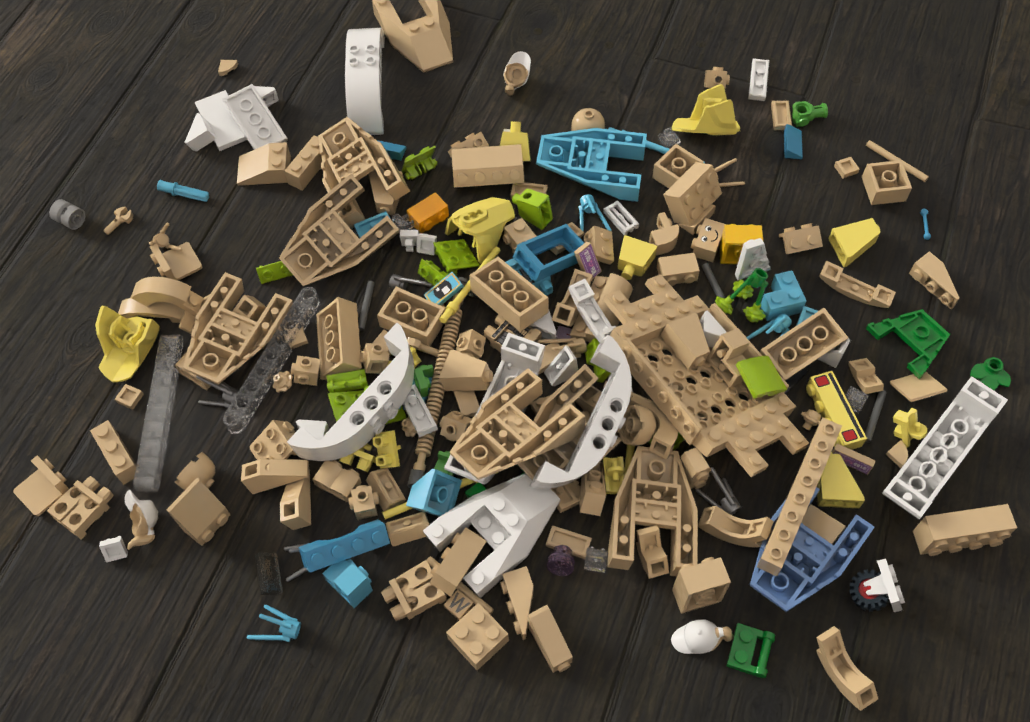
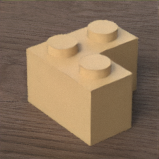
(726, 354)

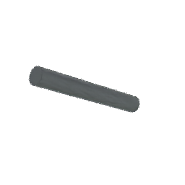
(712, 280)
(366, 304)
(875, 415)

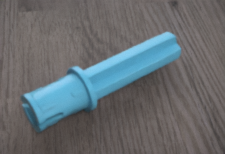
(176, 189)

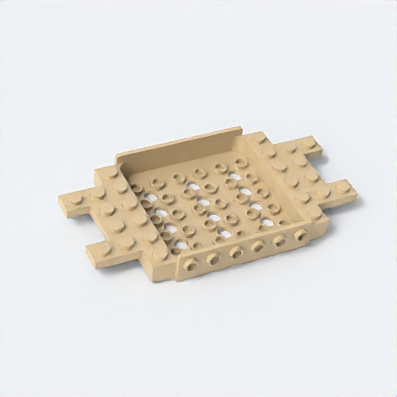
(738, 428)

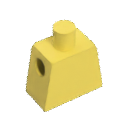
(515, 137)
(635, 257)

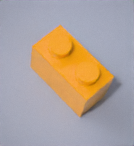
(428, 212)

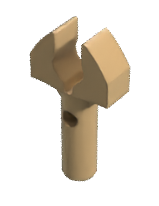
(120, 218)
(415, 343)

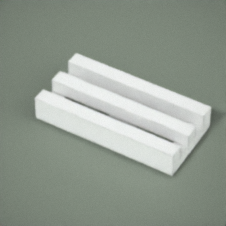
(618, 220)

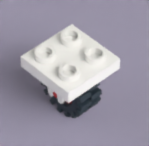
(875, 589)

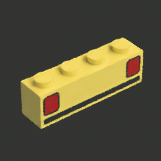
(835, 407)

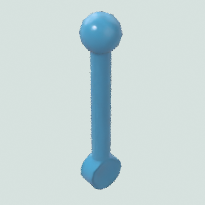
(927, 235)

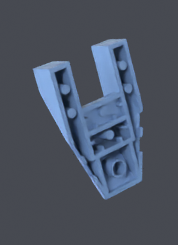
(810, 562)

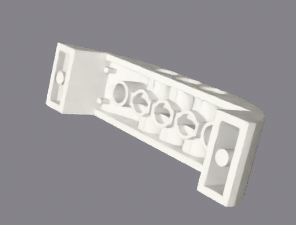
(364, 78)
(516, 357)
(369, 412)
(606, 414)
(944, 447)

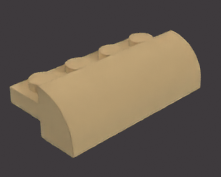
(601, 287)

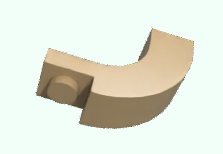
(166, 290)
(566, 311)
(665, 434)
(733, 529)
(843, 672)

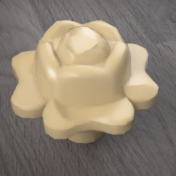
(282, 381)
(811, 418)
(408, 427)

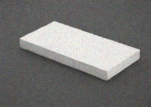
(254, 117)
(221, 121)

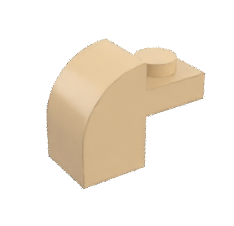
(666, 236)
(651, 553)

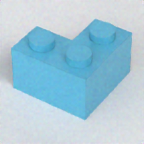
(786, 296)
(349, 581)

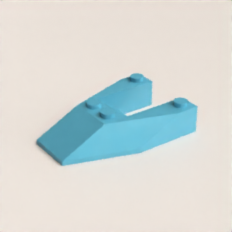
(585, 155)

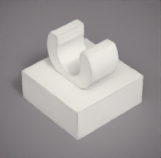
(409, 239)
(425, 244)
(113, 549)

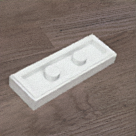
(758, 79)
(419, 413)

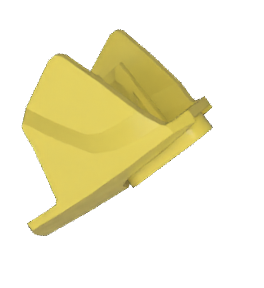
(711, 115)
(483, 221)
(123, 343)

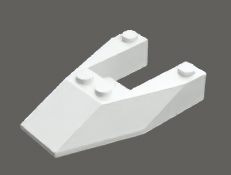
(509, 521)

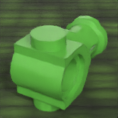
(805, 112)

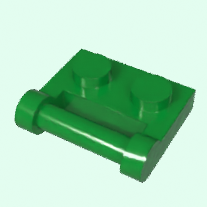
(743, 649)

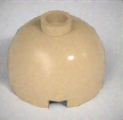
(587, 119)
(638, 426)
(202, 469)

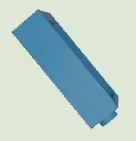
(526, 252)

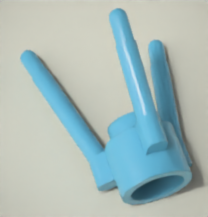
(589, 206)
(779, 325)
(289, 627)

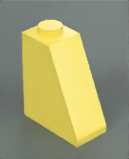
(853, 239)
(838, 485)

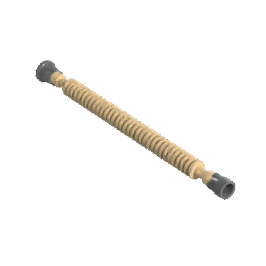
(436, 392)

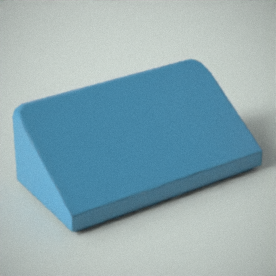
(792, 142)
(394, 150)

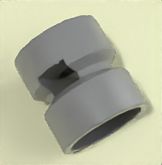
(67, 214)

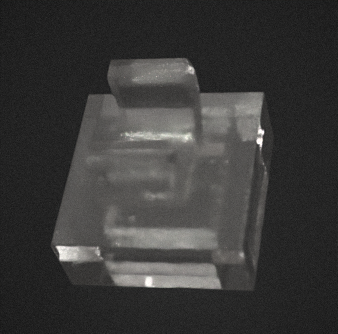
(668, 138)
(401, 222)
(856, 399)
(595, 559)

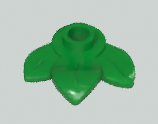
(990, 376)

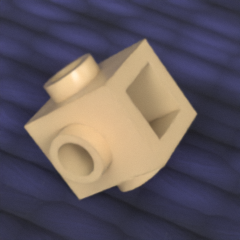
(710, 76)
(471, 343)
(374, 358)
(306, 370)
(454, 425)
(364, 502)

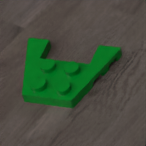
(917, 331)

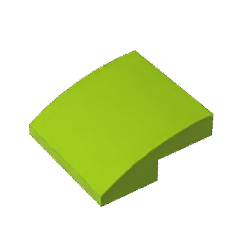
(761, 376)

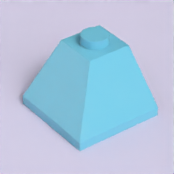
(434, 493)

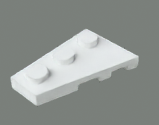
(752, 257)

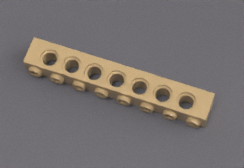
(799, 497)

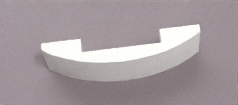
(589, 310)

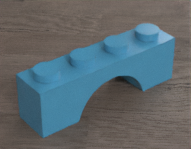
(328, 552)

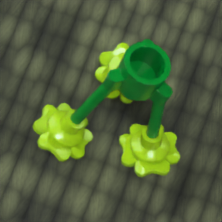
(744, 290)

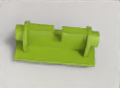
(272, 272)
(431, 272)
(347, 381)

